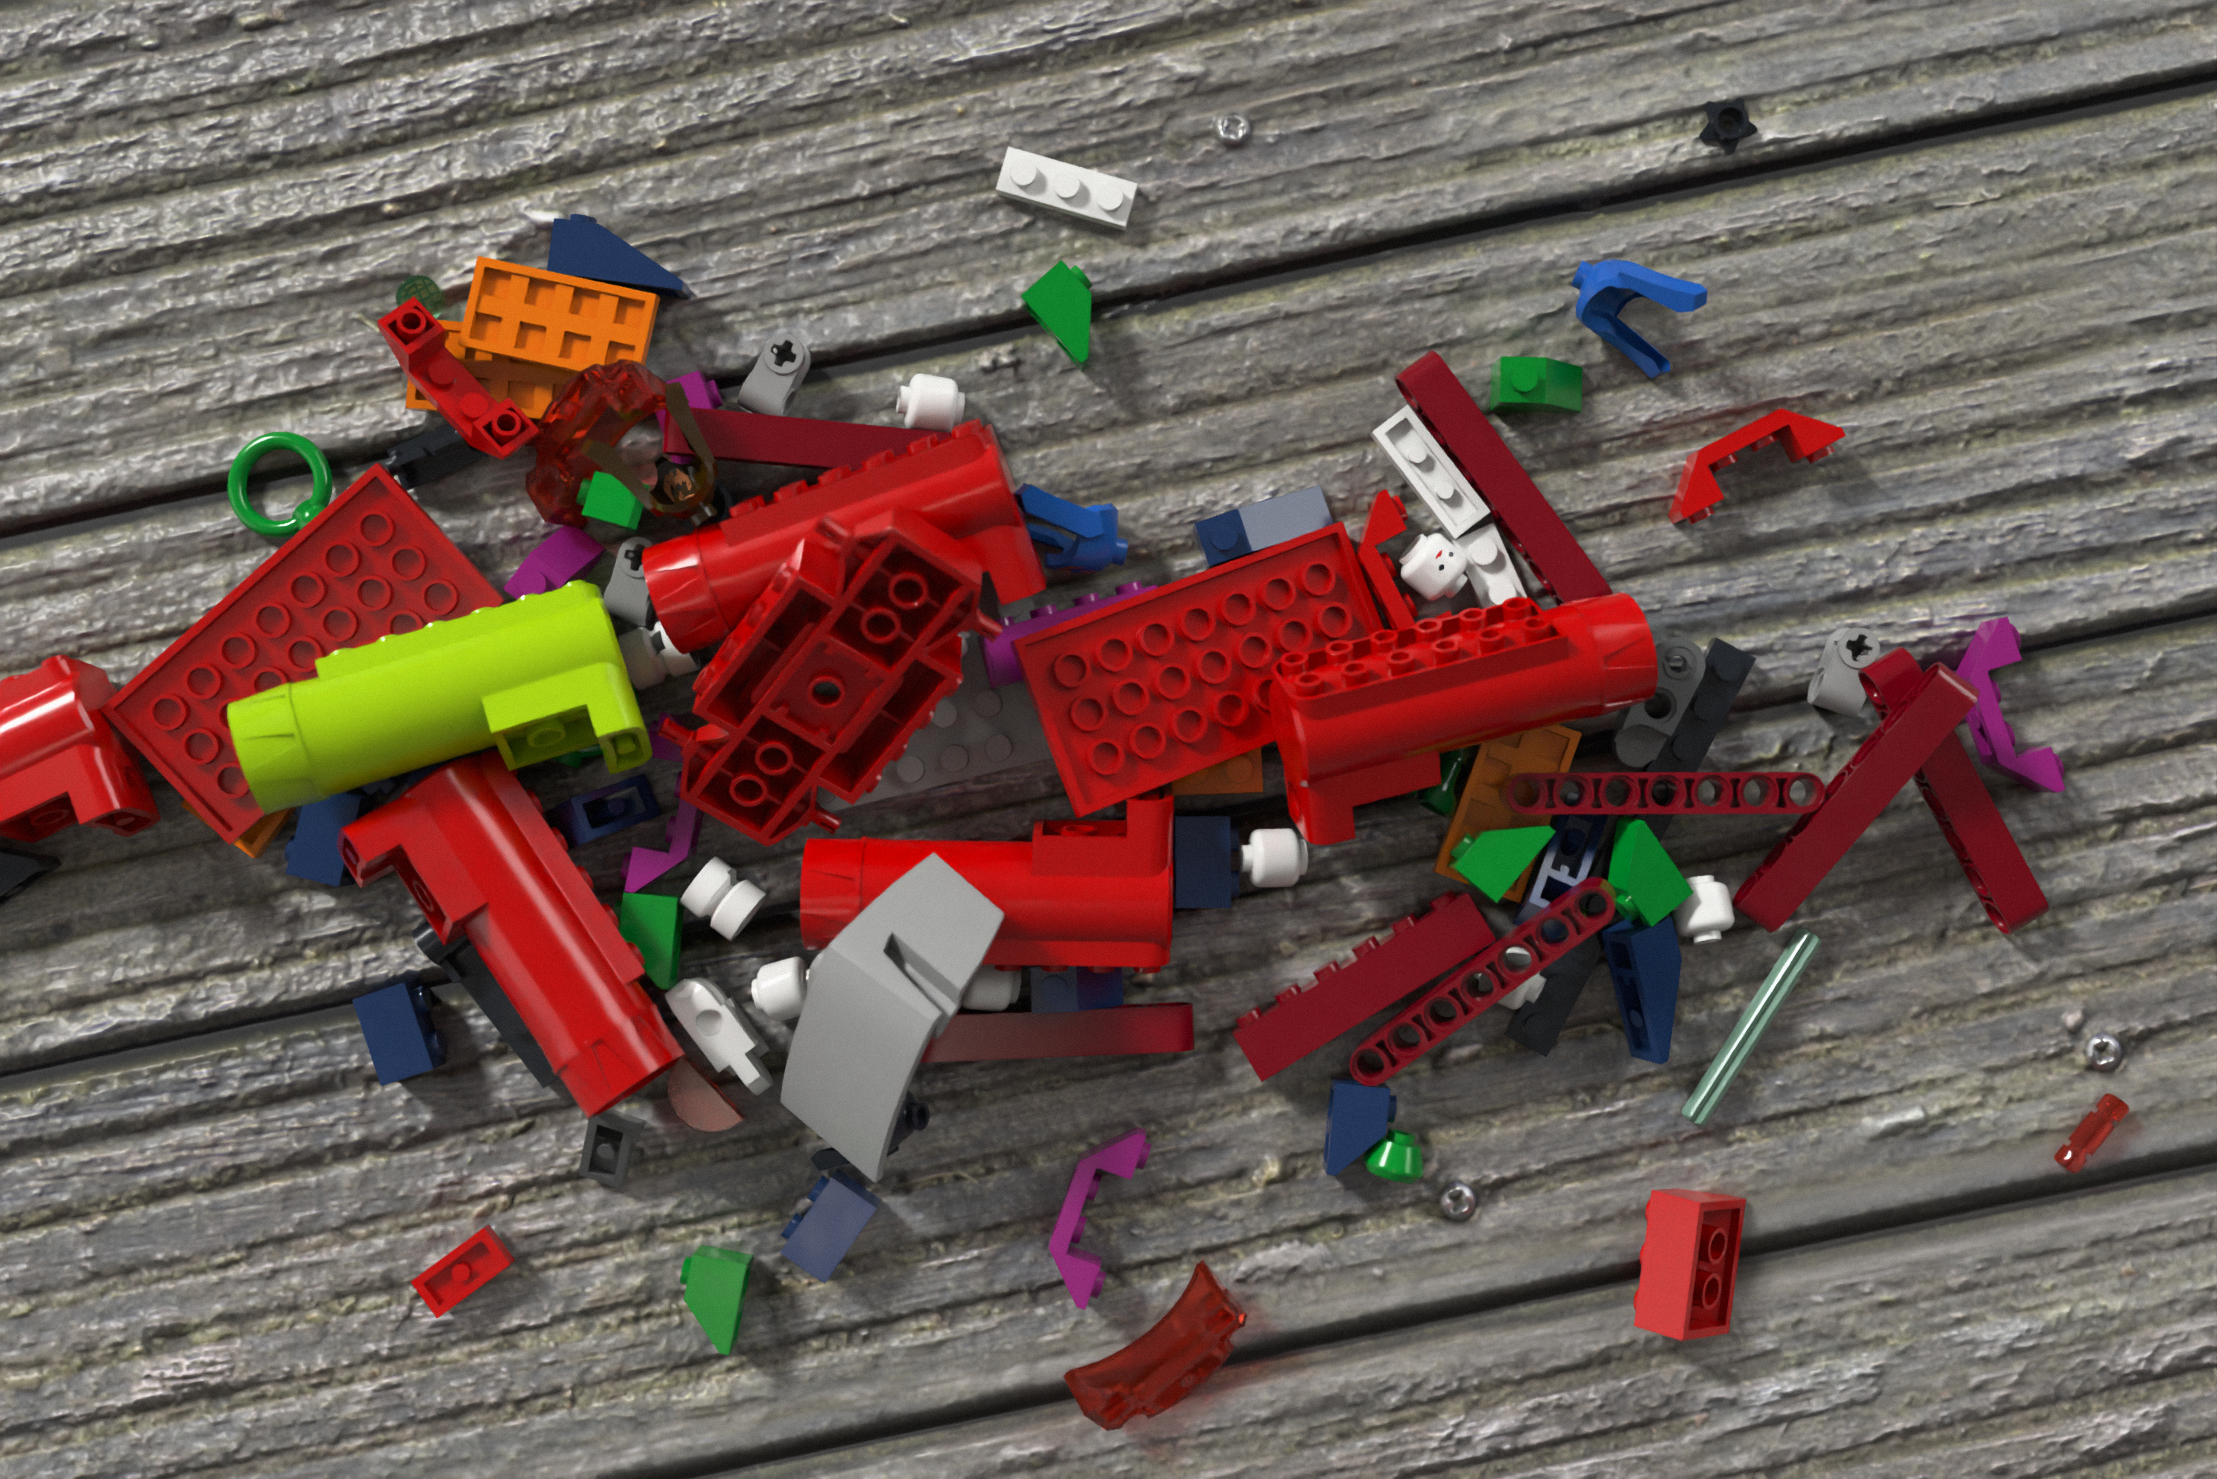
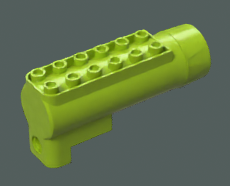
(511, 676)

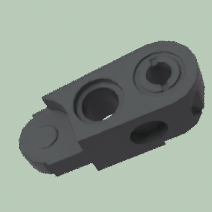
(1642, 737)

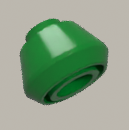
(1395, 1157)

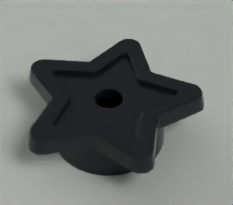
(1733, 113)

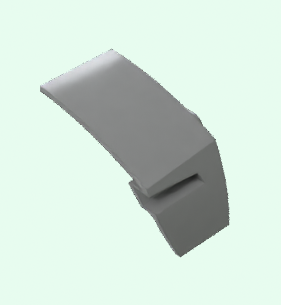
(878, 1002)

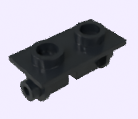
(431, 457)

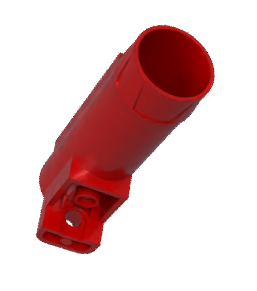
(957, 484)
(1381, 708)
(66, 757)
(495, 871)
(1067, 898)

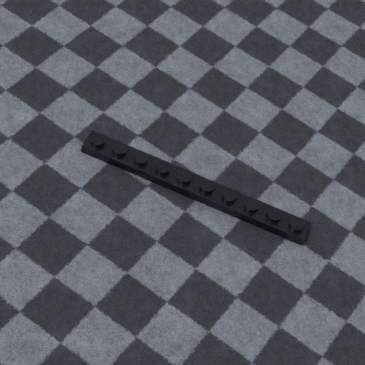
(1726, 669)

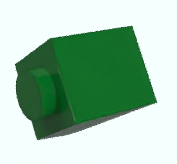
(1063, 309)
(1535, 385)
(609, 502)
(1497, 857)
(1644, 874)
(656, 928)
(717, 1292)

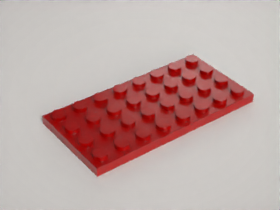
(342, 582)
(1188, 666)

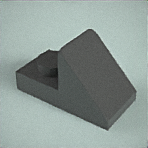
(610, 1147)

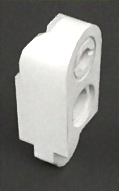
(721, 1031)

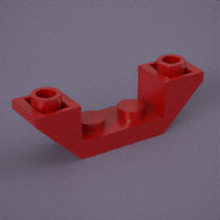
(421, 352)
(1797, 433)
(1382, 524)

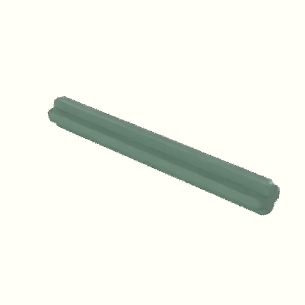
(1751, 1026)

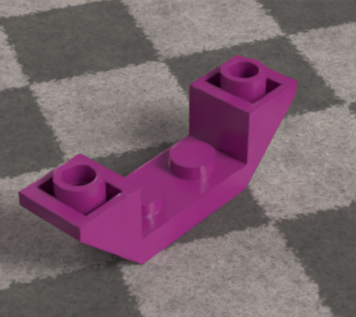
(2037, 768)
(649, 863)
(1080, 1268)

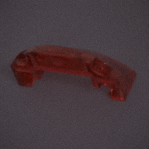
(595, 406)
(1164, 1361)

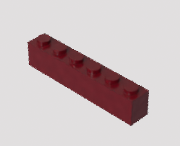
(1362, 984)

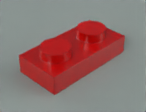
(462, 1271)

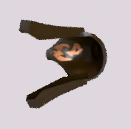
(696, 478)

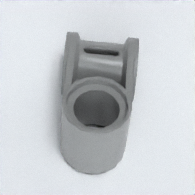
(772, 383)
(627, 591)
(1836, 679)

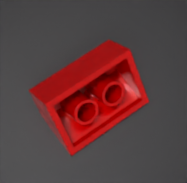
(1689, 1263)

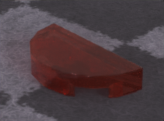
(699, 1099)

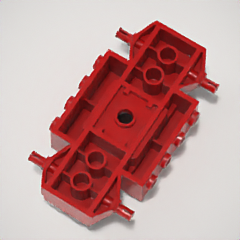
(871, 625)

